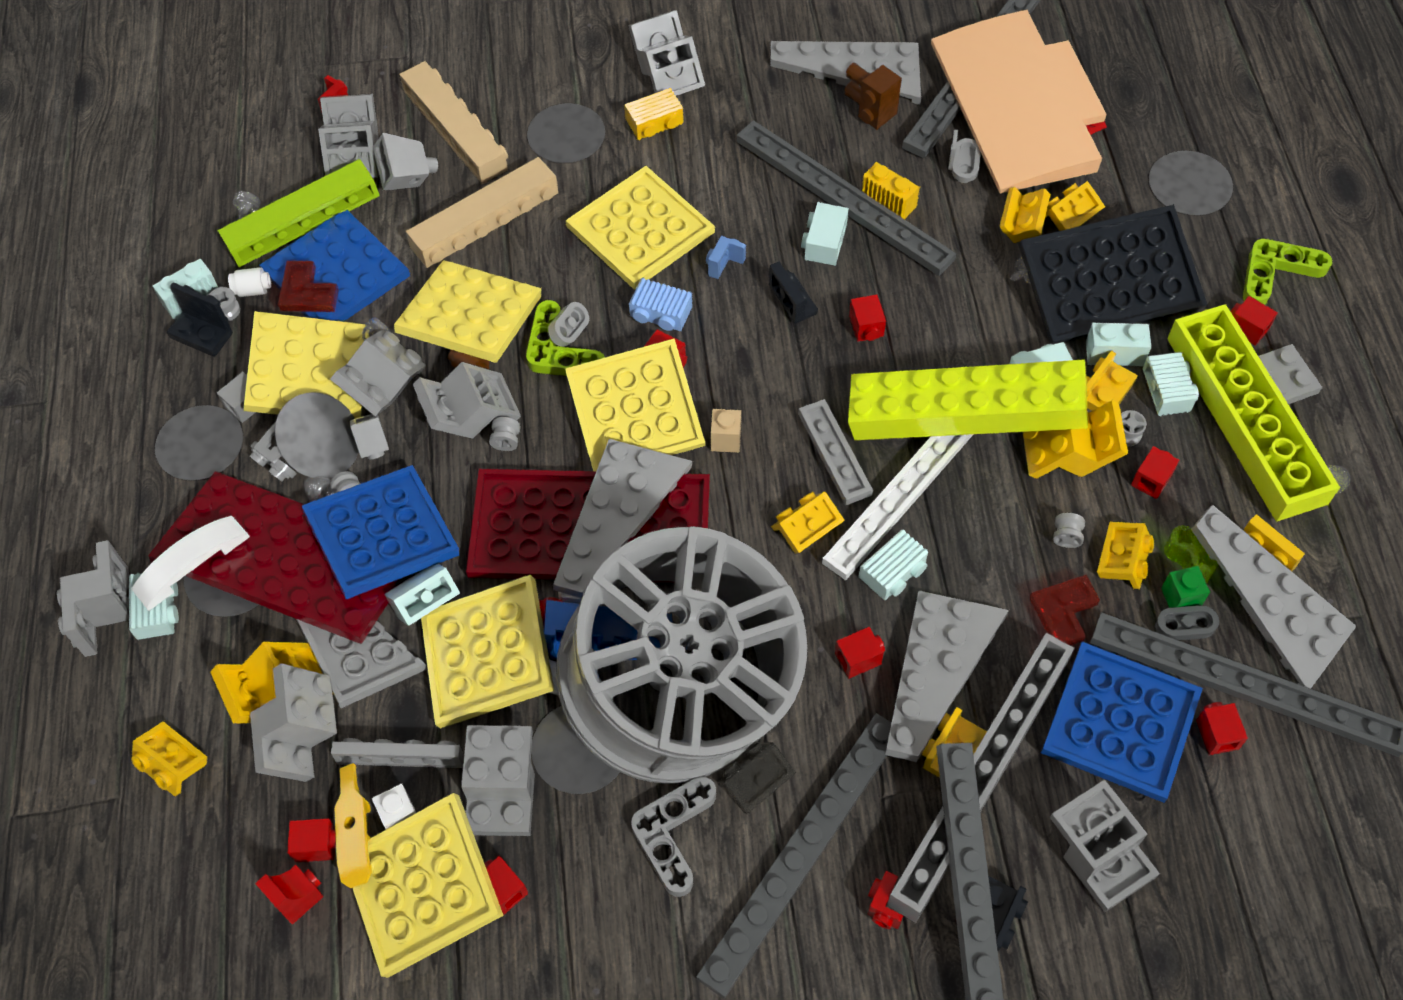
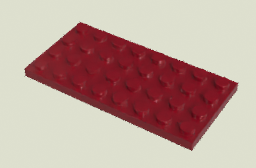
(530, 515)
(278, 562)

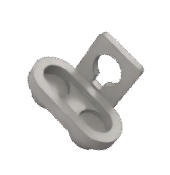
(964, 159)
(263, 455)

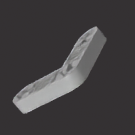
(660, 834)

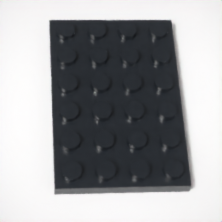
(1112, 273)

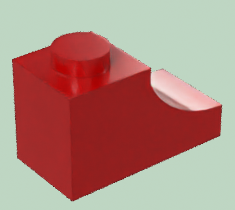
(291, 892)

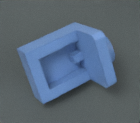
(725, 250)

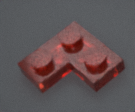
(303, 295)
(1059, 603)

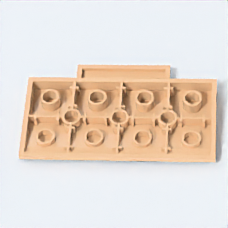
(1022, 100)

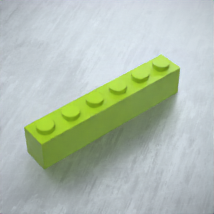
(298, 212)

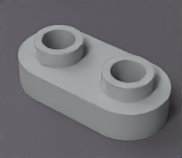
(568, 324)

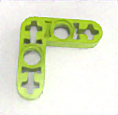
(1268, 263)
(552, 353)

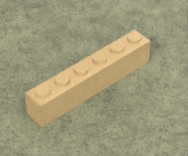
(454, 122)
(482, 212)

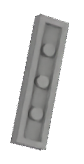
(835, 452)
(387, 753)

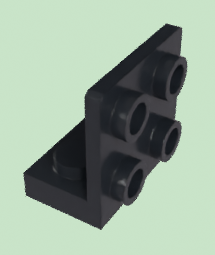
(201, 321)

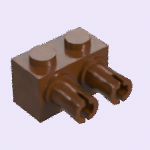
(874, 92)

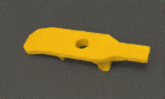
(352, 842)

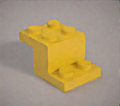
(1078, 449)
(252, 683)

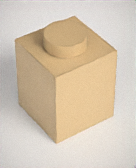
(725, 430)

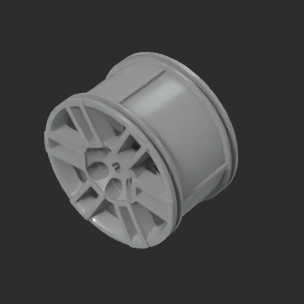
(734, 588)

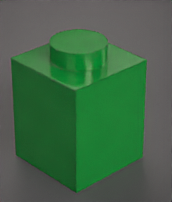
(1185, 588)

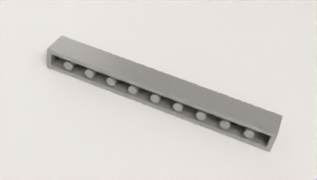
(990, 762)

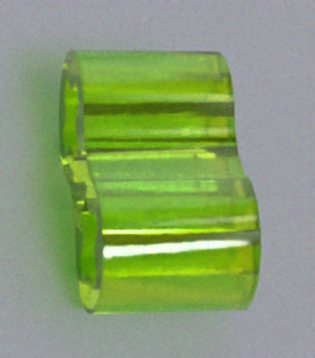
(1188, 552)

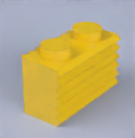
(654, 113)
(890, 190)

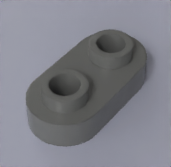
(1185, 620)

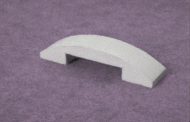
(184, 556)

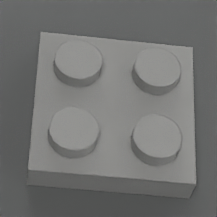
(1290, 374)

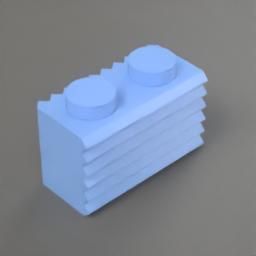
(660, 305)

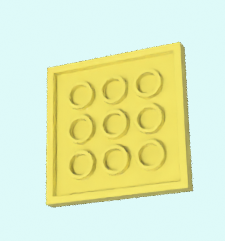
(640, 226)
(468, 311)
(298, 358)
(637, 401)
(486, 652)
(425, 886)

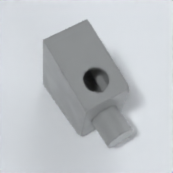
(402, 162)

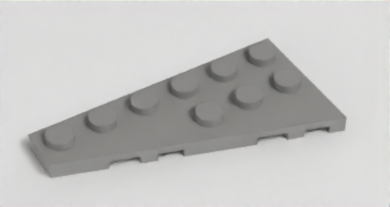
(834, 58)
(619, 503)
(1282, 606)
(939, 658)
(360, 668)

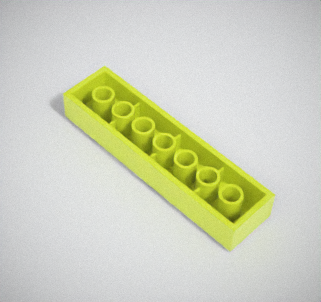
(969, 400)
(1253, 414)

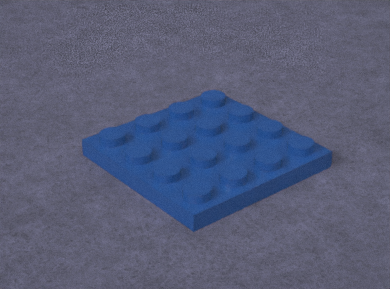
(345, 256)
(380, 531)
(1122, 721)

